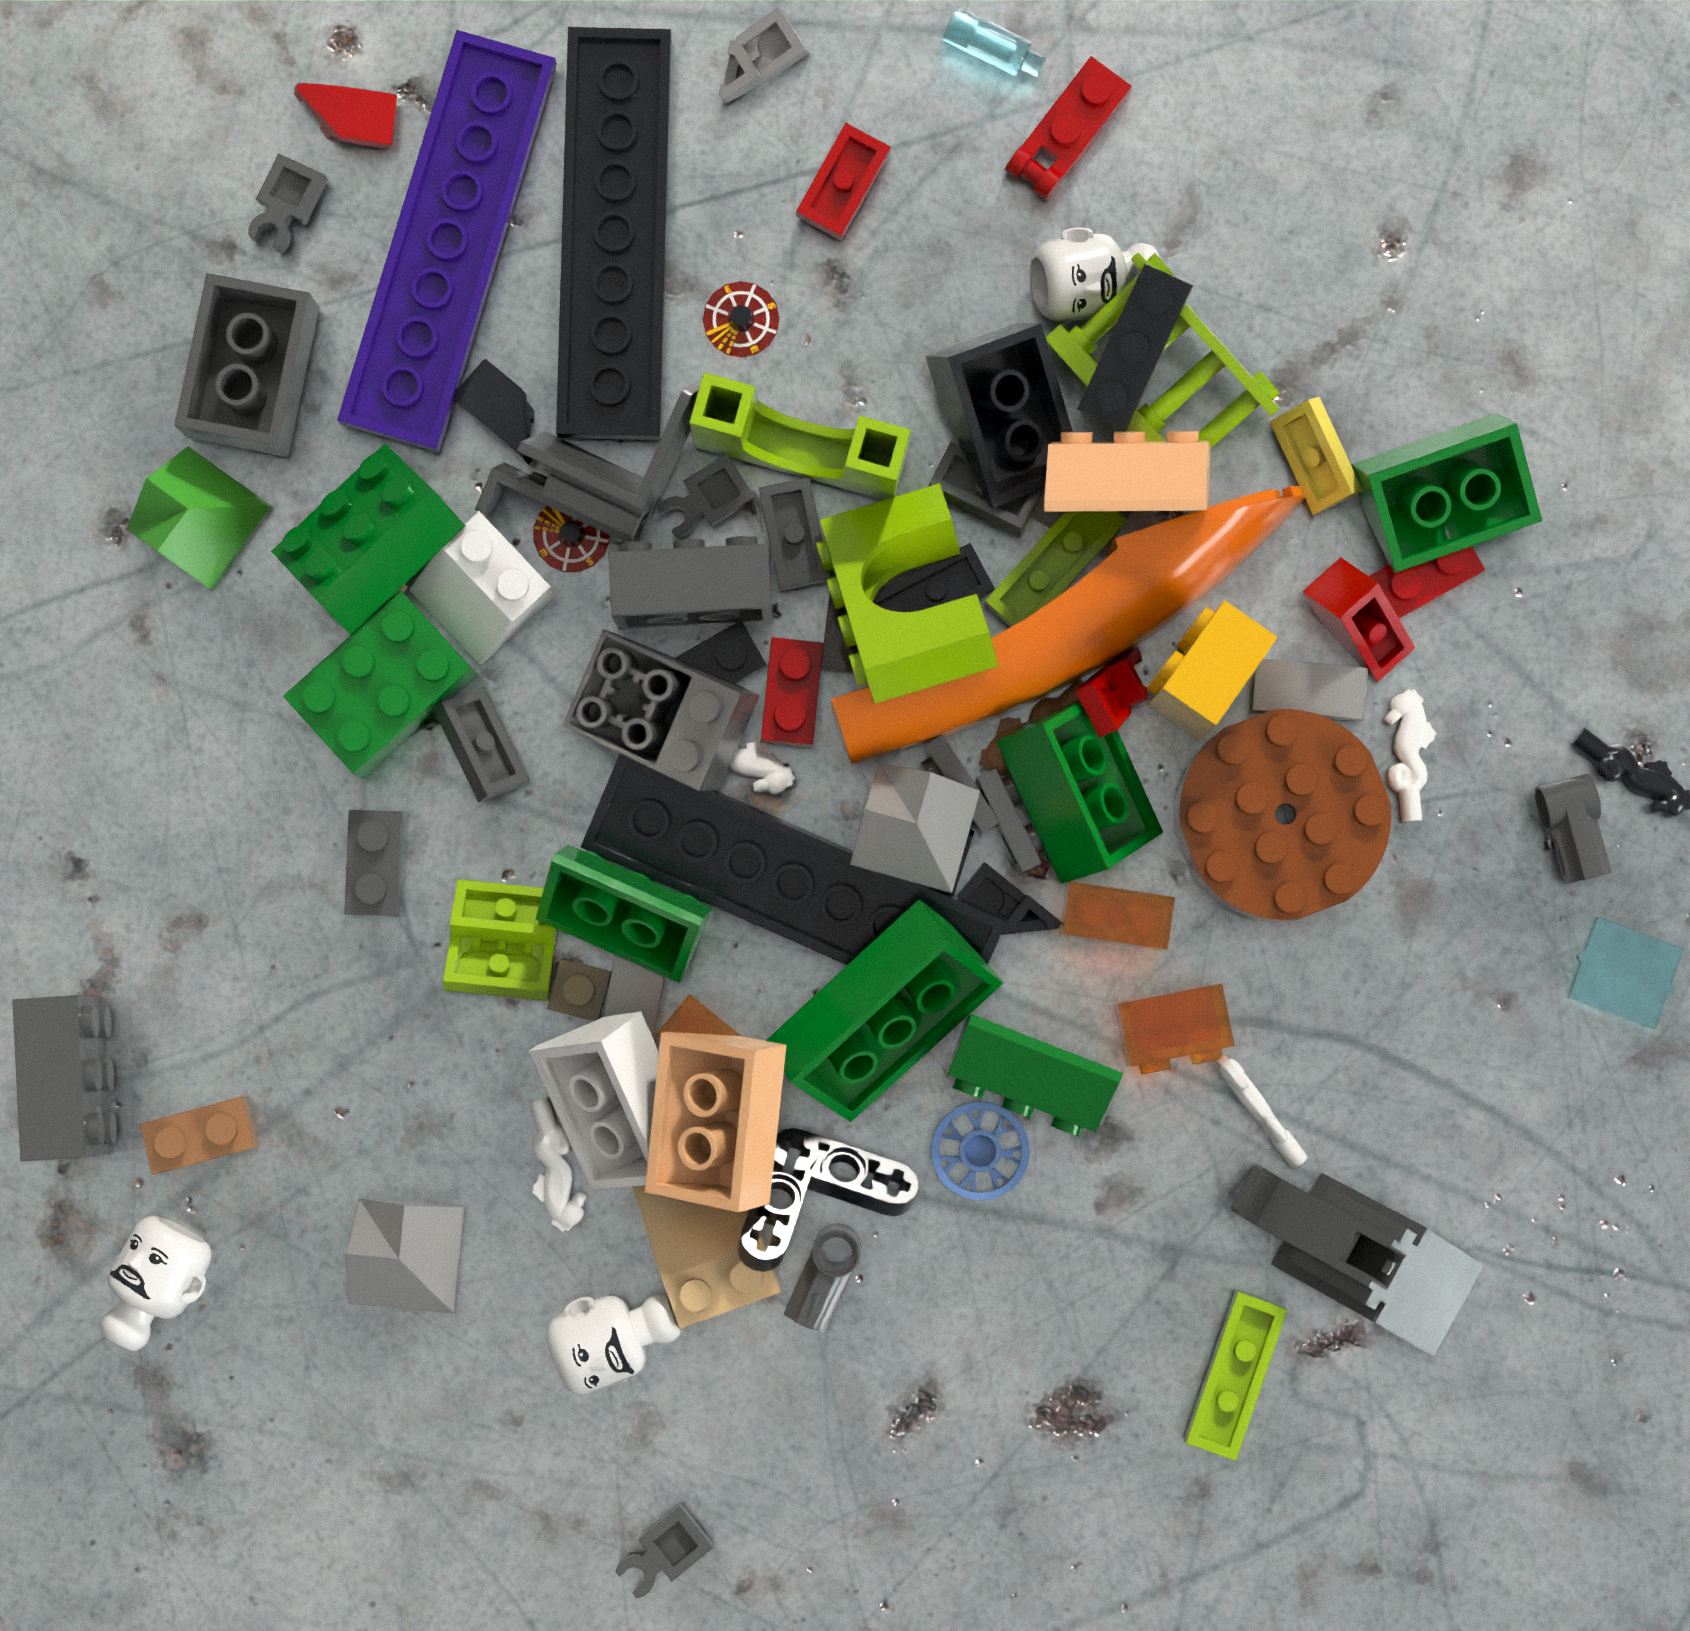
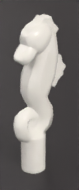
(1411, 736)
(757, 762)
(1255, 1103)
(556, 1184)

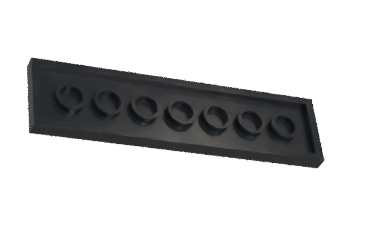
(614, 233)
(762, 866)

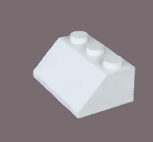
(604, 1095)

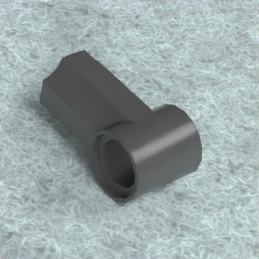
(1571, 814)
(822, 1281)

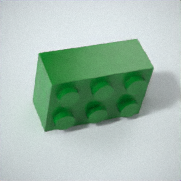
(368, 538)
(380, 685)

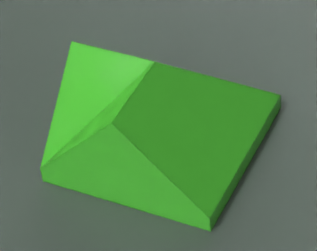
(196, 516)

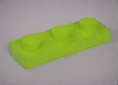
(1053, 563)
(1235, 1375)

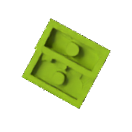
(498, 942)

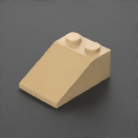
(700, 1257)

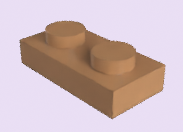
(198, 1135)

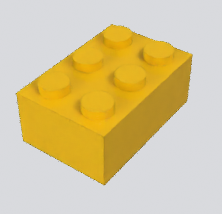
(1216, 663)

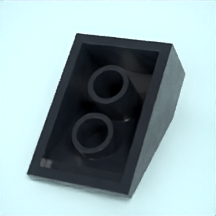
(1002, 407)

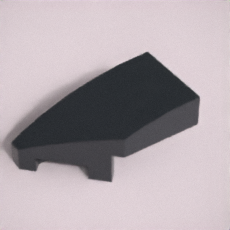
(497, 405)
(1001, 897)

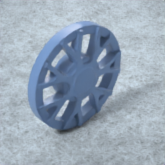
(980, 1151)

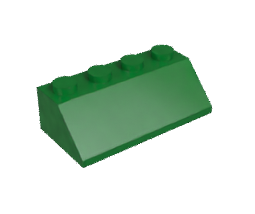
(884, 1011)

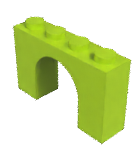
(859, 459)
(901, 649)

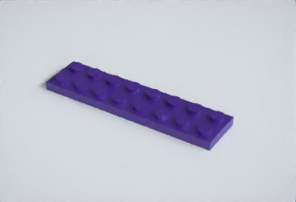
(447, 241)

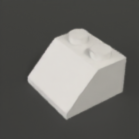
(481, 589)

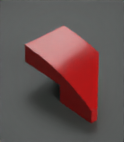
(351, 113)
(1112, 692)

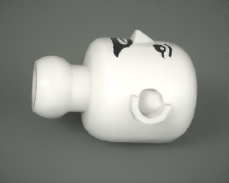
(1081, 273)
(153, 1277)
(605, 1341)

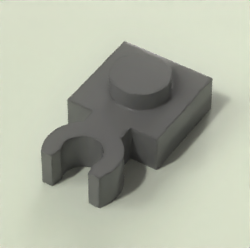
(289, 194)
(715, 493)
(670, 1546)

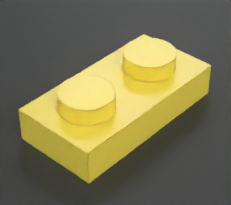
(1316, 455)

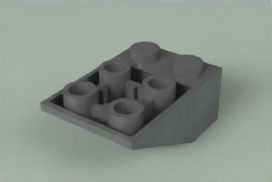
(661, 711)

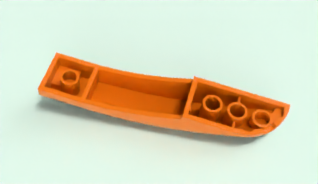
(1115, 607)

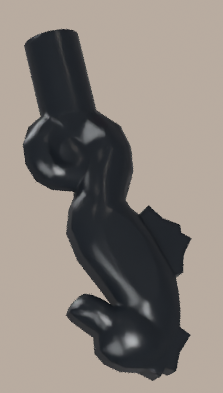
(1651, 780)

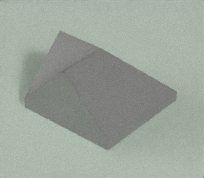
(915, 826)
(404, 1255)

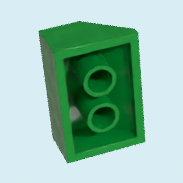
(1448, 491)
(1079, 792)
(622, 912)
(1032, 1075)

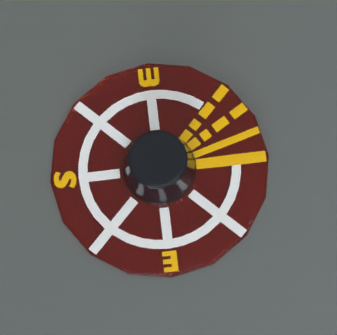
(741, 319)
(567, 541)

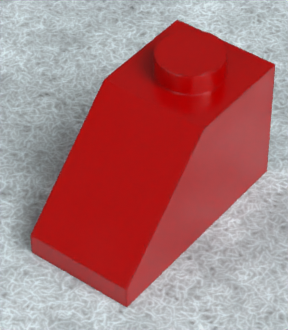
(1359, 618)

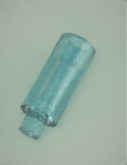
(992, 43)

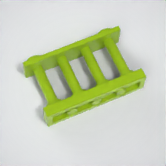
(1078, 343)

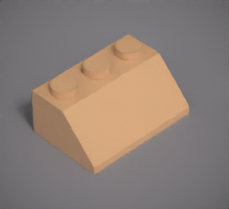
(1128, 473)
(715, 1120)

